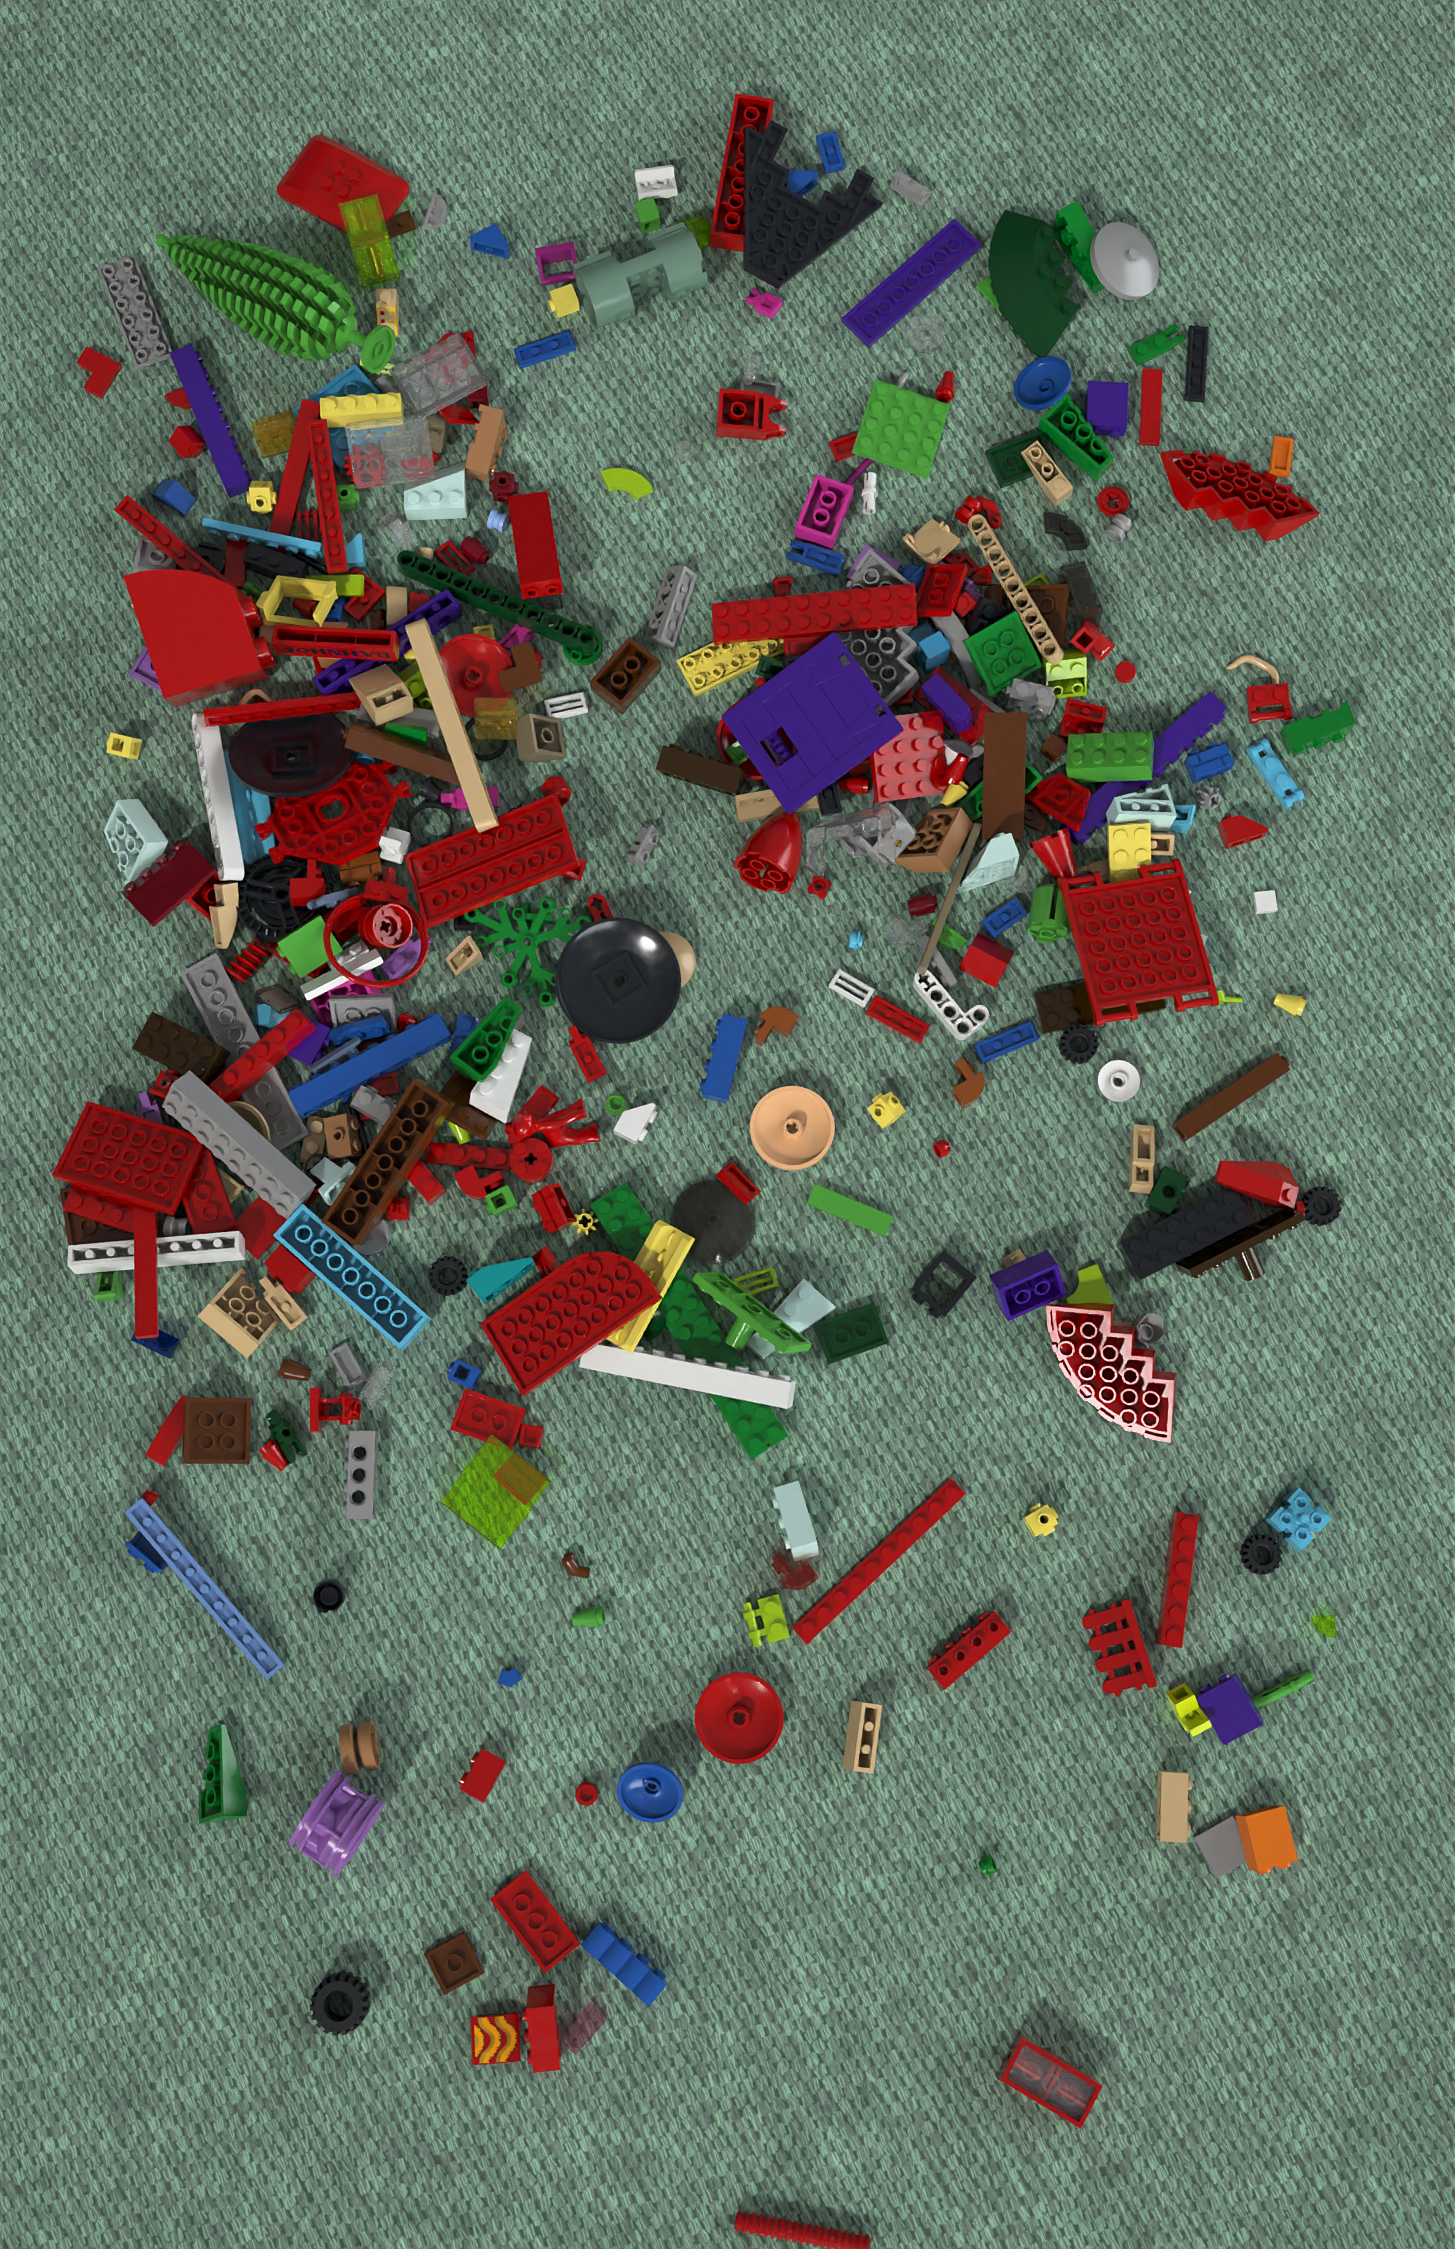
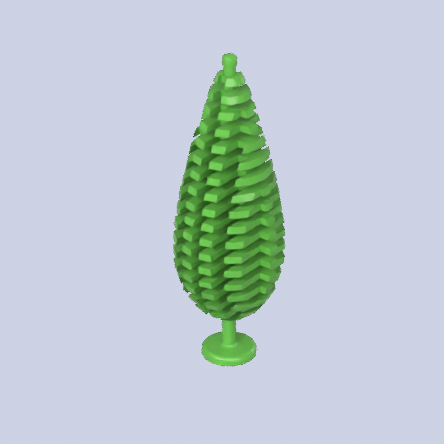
(278, 298)

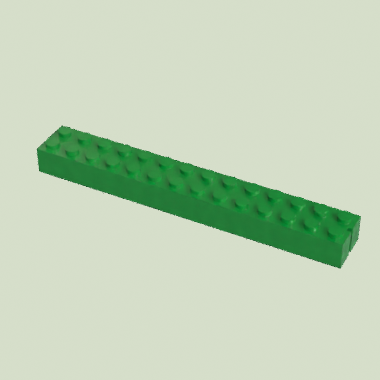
(689, 1321)

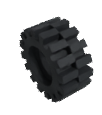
(1087, 1035)
(1332, 1201)
(439, 1266)
(1274, 1554)

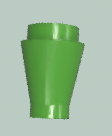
(589, 1617)

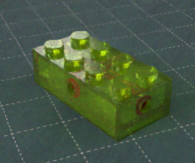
(369, 241)

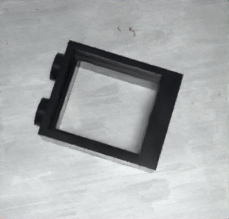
(957, 1269)

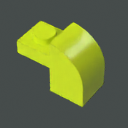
(1187, 1710)

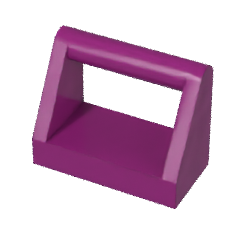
(555, 254)

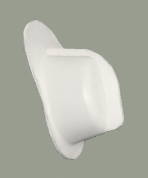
(957, 746)

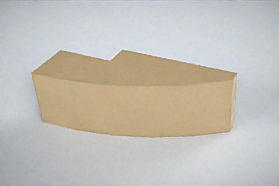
(224, 913)
(1142, 1159)

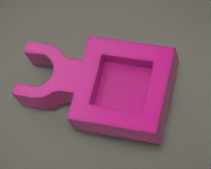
(766, 305)

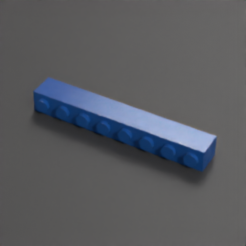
(370, 1065)

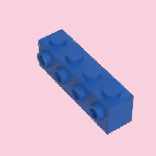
(724, 1058)

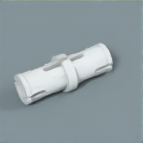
(869, 493)

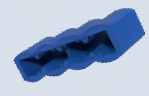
(625, 1964)

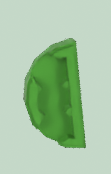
(949, 937)

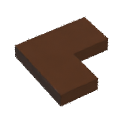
(525, 672)

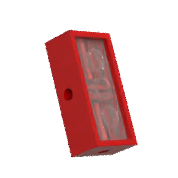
(1049, 2080)

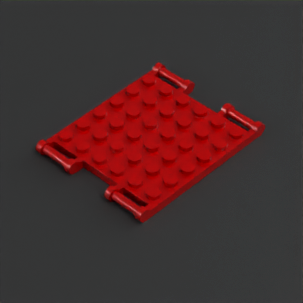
(1138, 941)

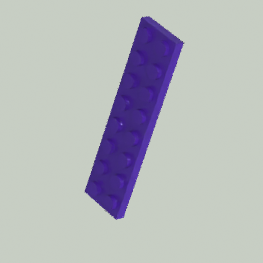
(911, 283)

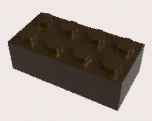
(701, 771)
(180, 1049)

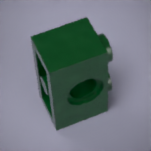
(1166, 1179)

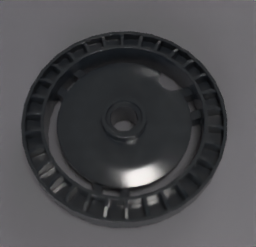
(266, 897)

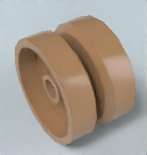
(359, 1747)

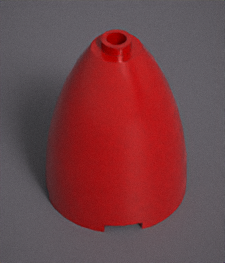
(776, 842)

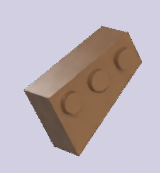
(486, 444)

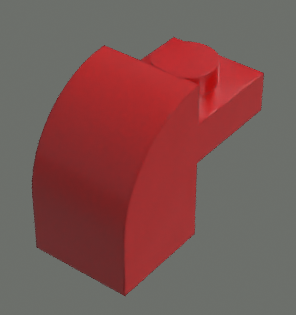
(1090, 639)
(307, 888)
(476, 1187)

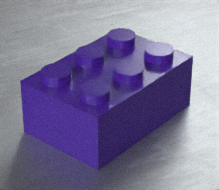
(1027, 1285)

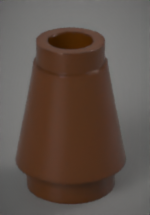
(293, 1370)

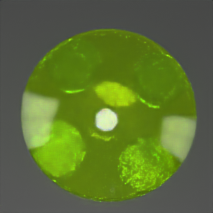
(700, 229)

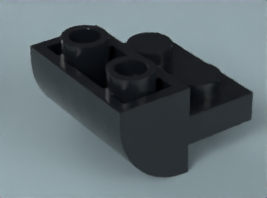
(984, 614)

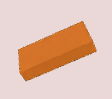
(1281, 456)

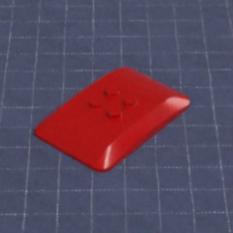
(335, 174)

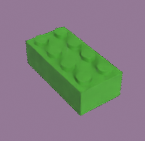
(1110, 756)

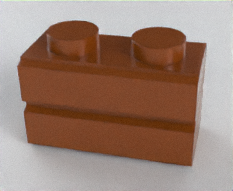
(359, 869)

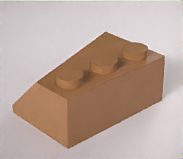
(936, 841)

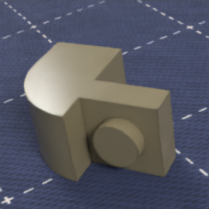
(439, 431)

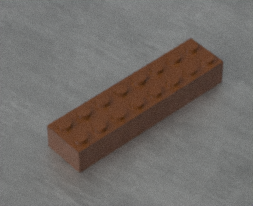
(388, 1162)

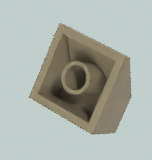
(539, 739)

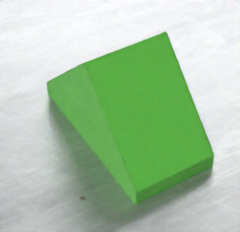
(108, 1286)

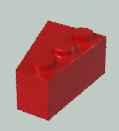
(542, 2029)

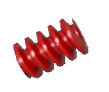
(248, 961)

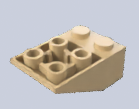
(382, 694)

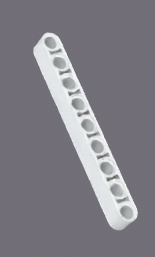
(218, 800)

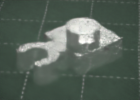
(752, 367)

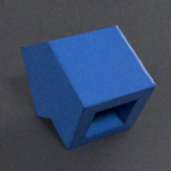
(510, 1677)

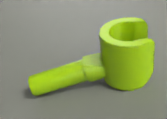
(1222, 999)

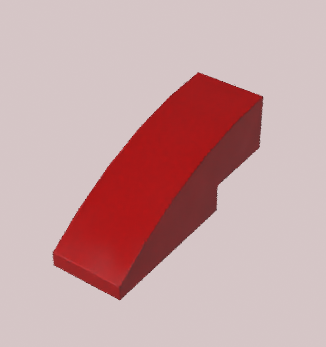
(169, 1435)

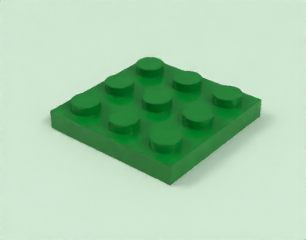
(1002, 653)

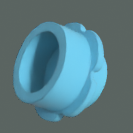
(855, 940)

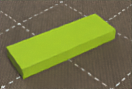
(346, 584)

